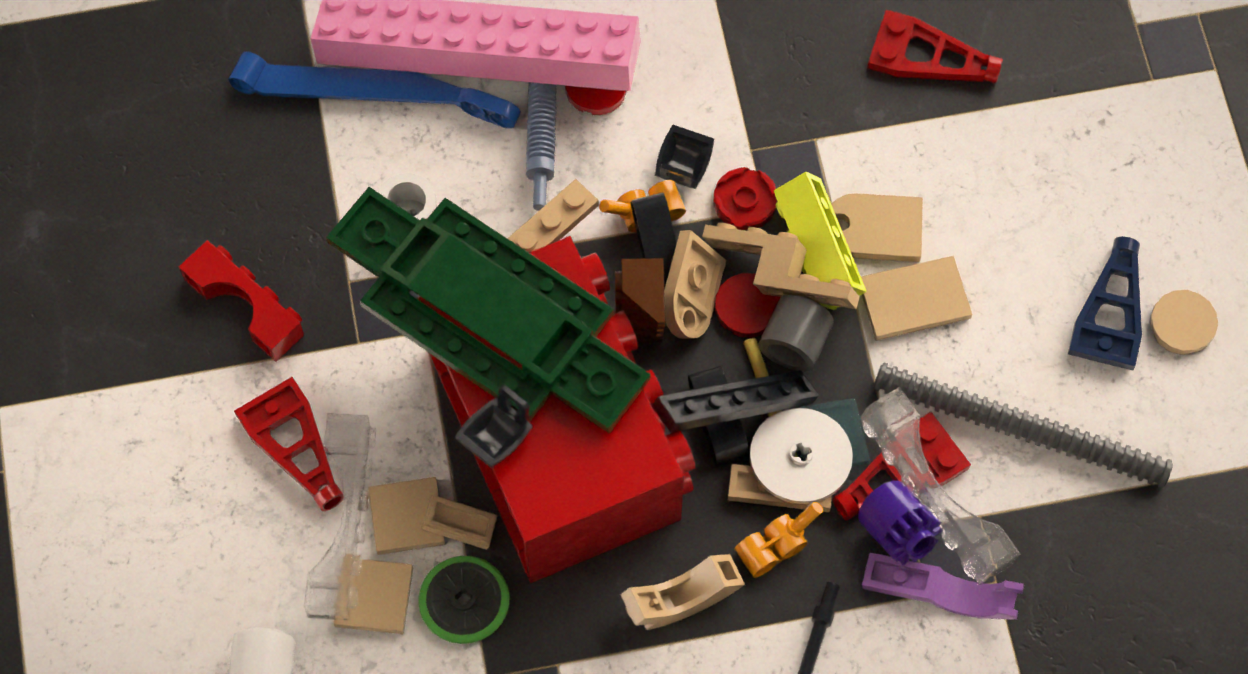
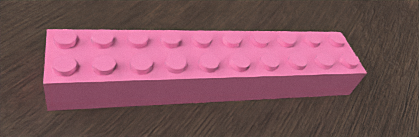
(480, 41)

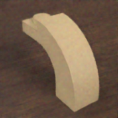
(683, 595)

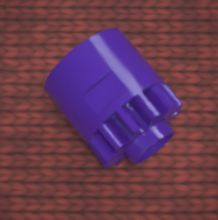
(899, 522)

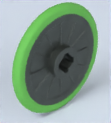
(481, 613)

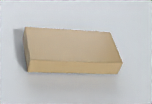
(459, 522)

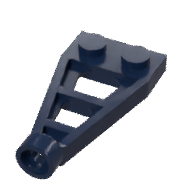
(1104, 343)

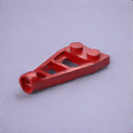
(893, 40)
(271, 411)
(941, 455)

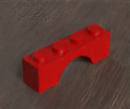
(214, 274)

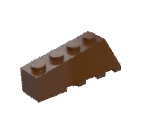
(641, 297)

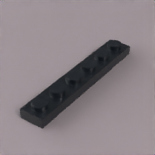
(734, 400)

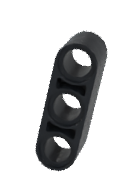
(654, 229)
(725, 438)

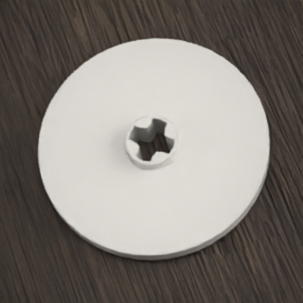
(786, 475)

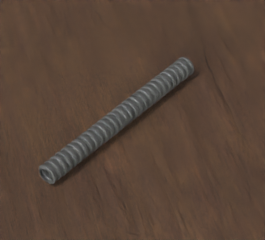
(1025, 426)

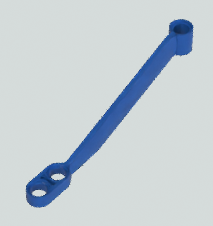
(256, 75)

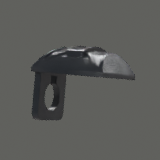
(684, 156)
(496, 428)

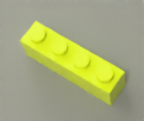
(814, 222)

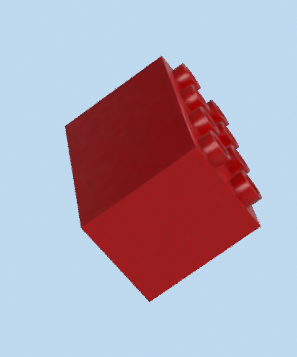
(570, 482)

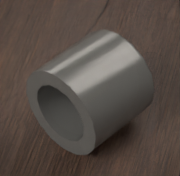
(796, 332)

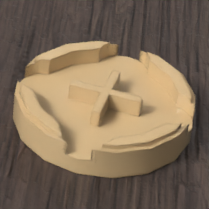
(1184, 322)

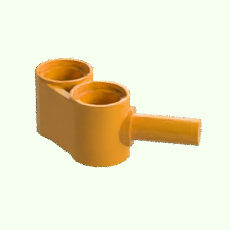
(623, 204)
(781, 541)

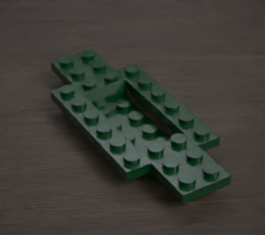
(497, 295)

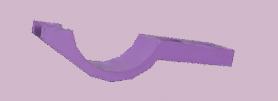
(941, 589)

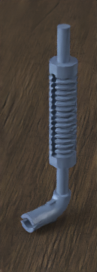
(540, 139)

